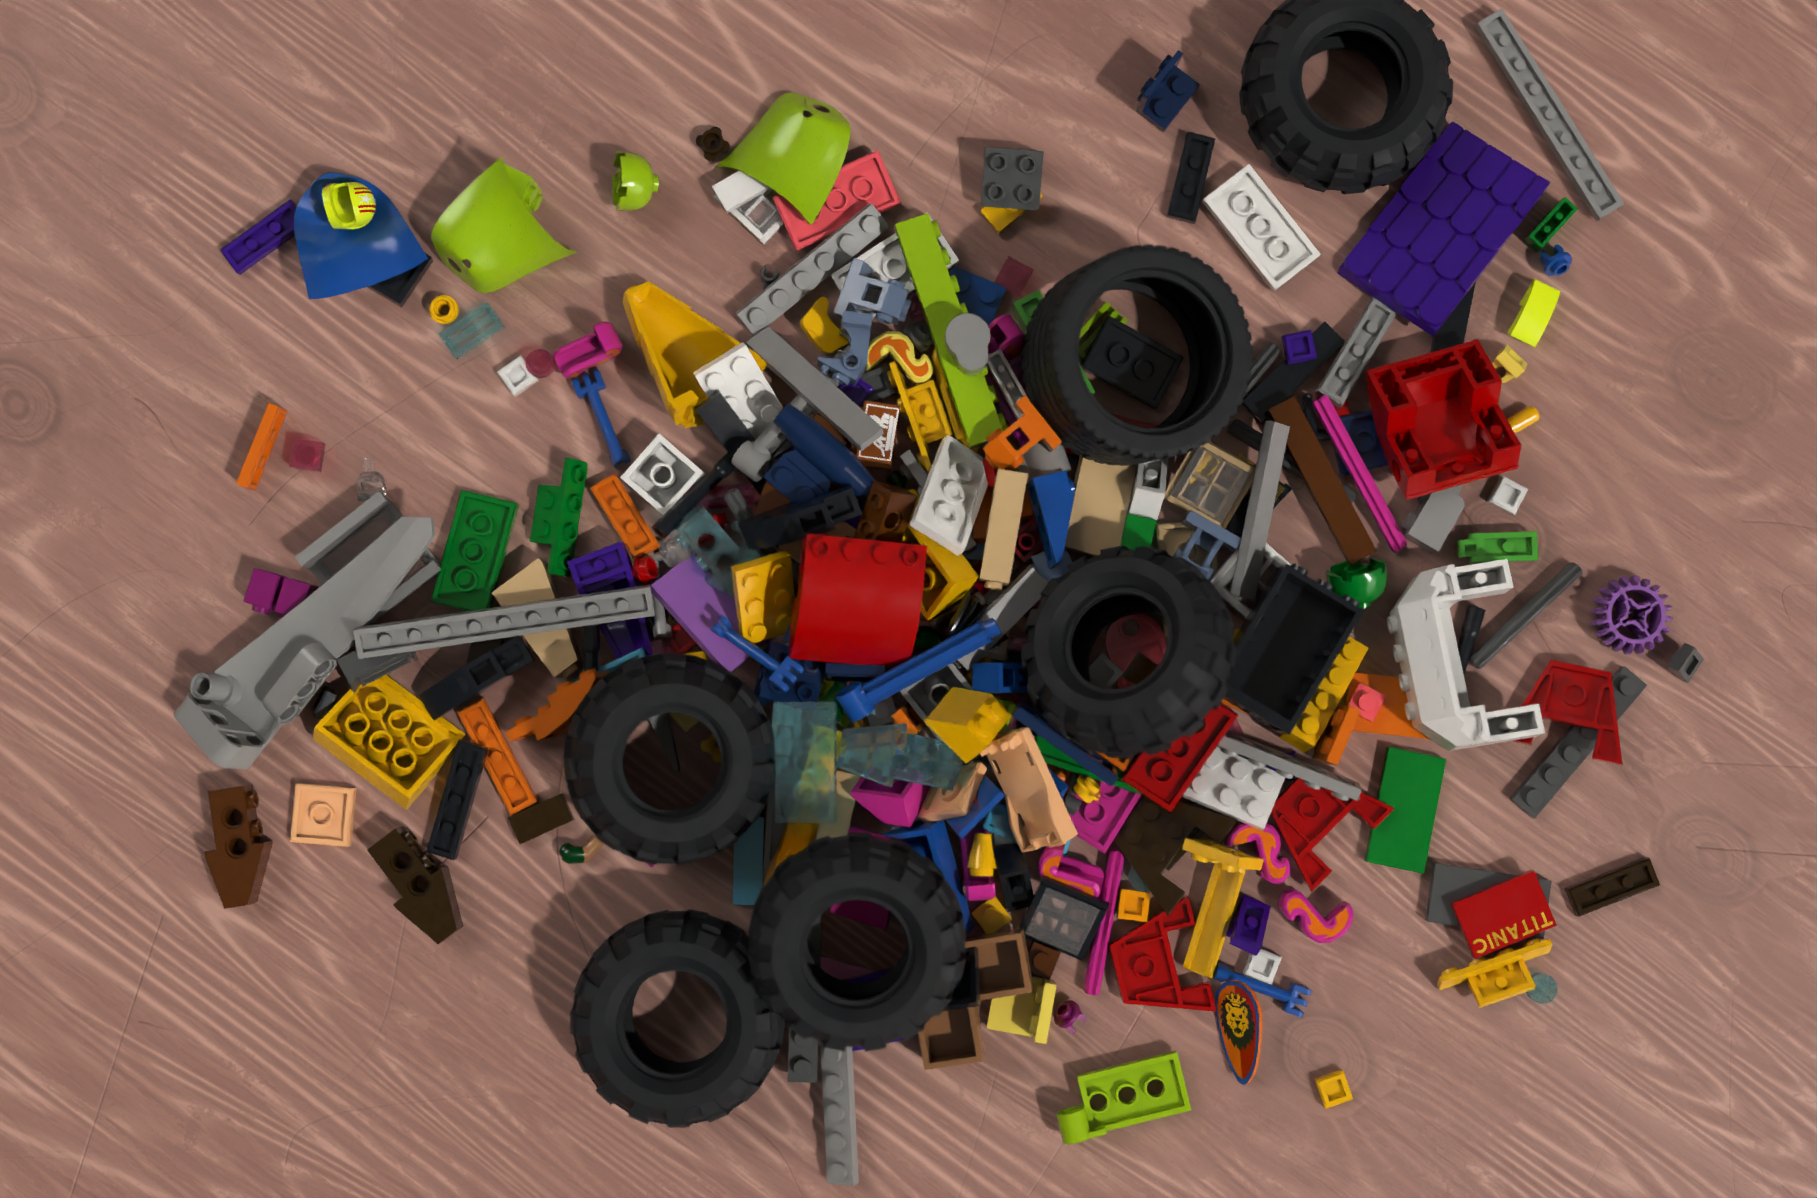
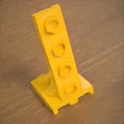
(1217, 902)

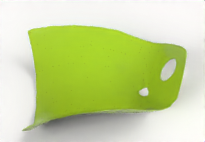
(794, 152)
(494, 233)

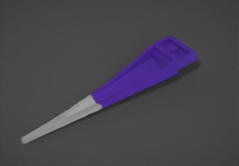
(612, 570)

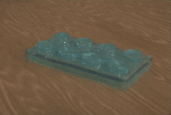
(805, 762)

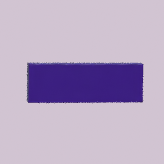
(261, 238)

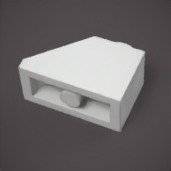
(1148, 489)

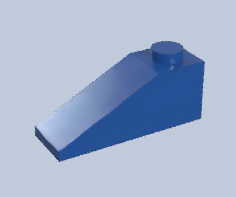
(1052, 507)
(998, 678)

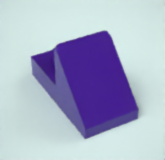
(1249, 925)

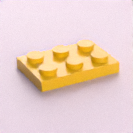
(764, 596)

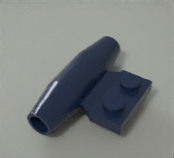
(814, 461)

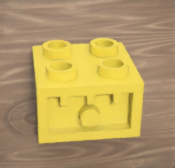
(1025, 1013)

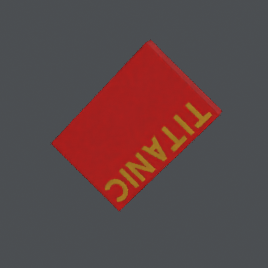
(1503, 914)

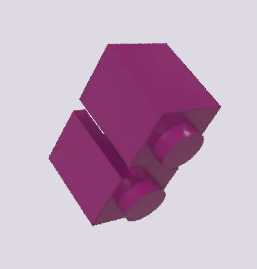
(275, 592)

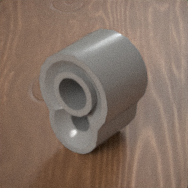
(968, 343)
(1042, 462)

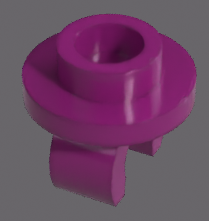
(1067, 1014)

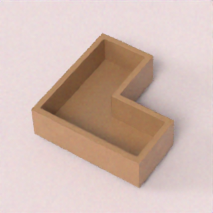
(1003, 971)

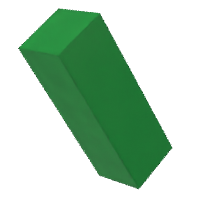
(1550, 224)

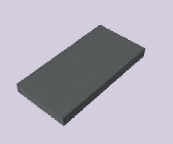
(1455, 882)

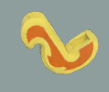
(902, 352)

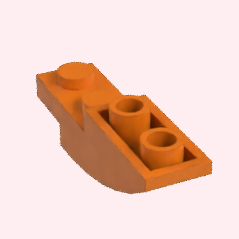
(557, 715)

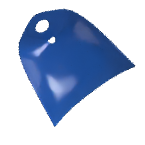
(351, 258)

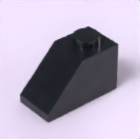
(1013, 876)

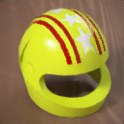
(348, 205)

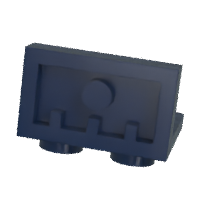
(1167, 94)
(804, 689)

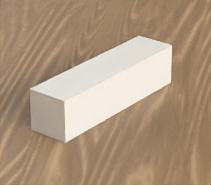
(1005, 379)

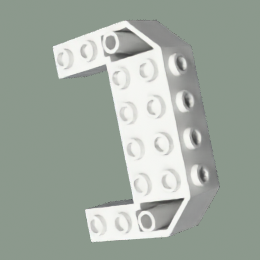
(1433, 665)

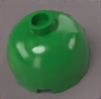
(1360, 581)

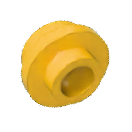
(440, 301)

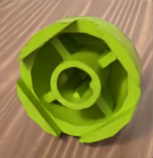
(632, 181)

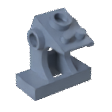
(891, 305)
(856, 329)
(1208, 537)

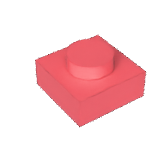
(1366, 700)

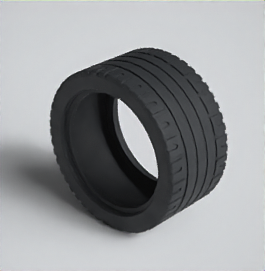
(1215, 342)

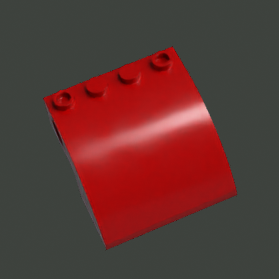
(1442, 419)
(857, 601)

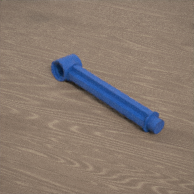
(860, 699)

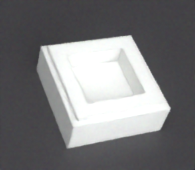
(516, 376)
(1507, 495)
(1262, 966)

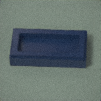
(852, 672)

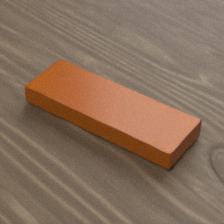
(261, 447)
(625, 516)

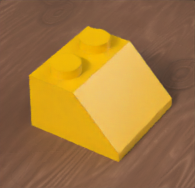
(967, 721)

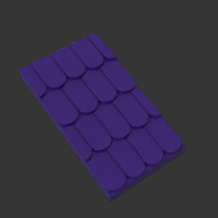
(1443, 228)

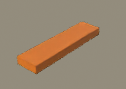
(500, 758)

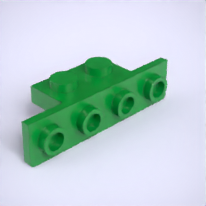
(558, 516)

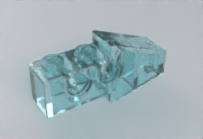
(700, 523)
(892, 754)

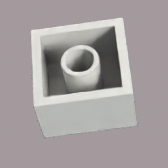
(662, 474)

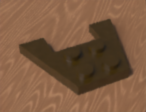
(1155, 837)

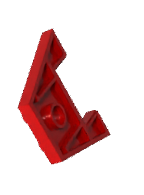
(1581, 699)
(1310, 814)
(1147, 965)

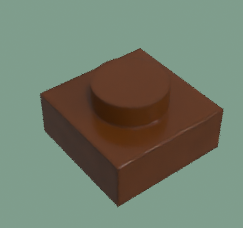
(1042, 959)

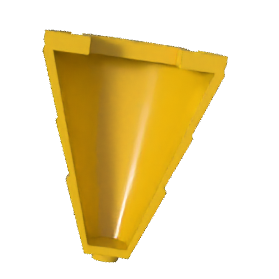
(675, 346)

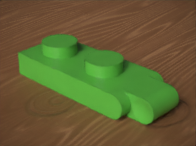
(1499, 546)

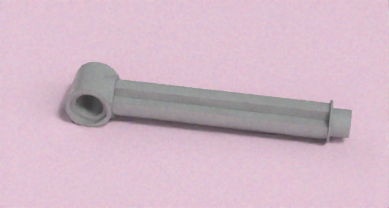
(756, 457)

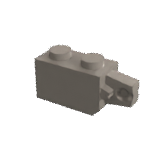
(1433, 518)

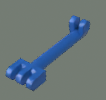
(591, 390)
(779, 670)
(1289, 996)

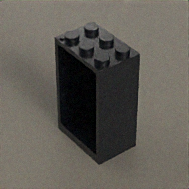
(1288, 646)

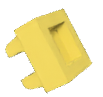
(1511, 362)

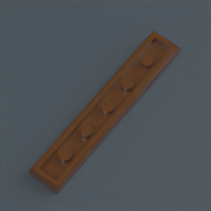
(1323, 482)

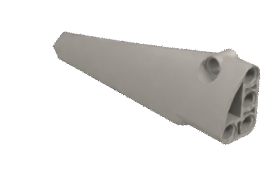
(276, 675)

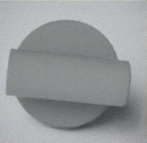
(919, 336)

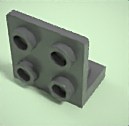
(1012, 178)

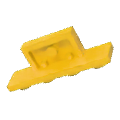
(925, 413)
(1497, 977)

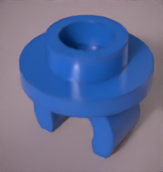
(1556, 264)

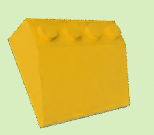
(388, 738)

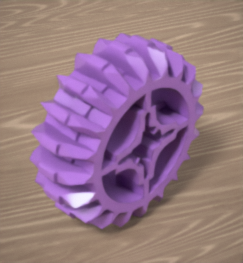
(1645, 634)

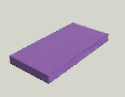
(697, 608)

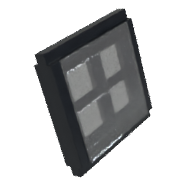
(1063, 917)

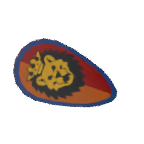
(1239, 1028)

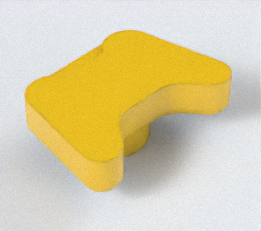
(821, 329)

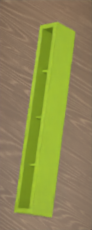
(940, 305)

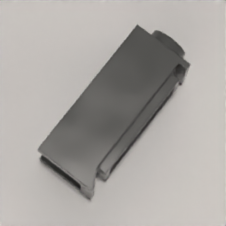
(370, 669)

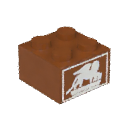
(881, 451)

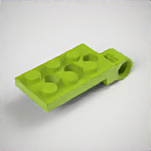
(1085, 1122)

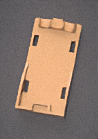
(1031, 796)

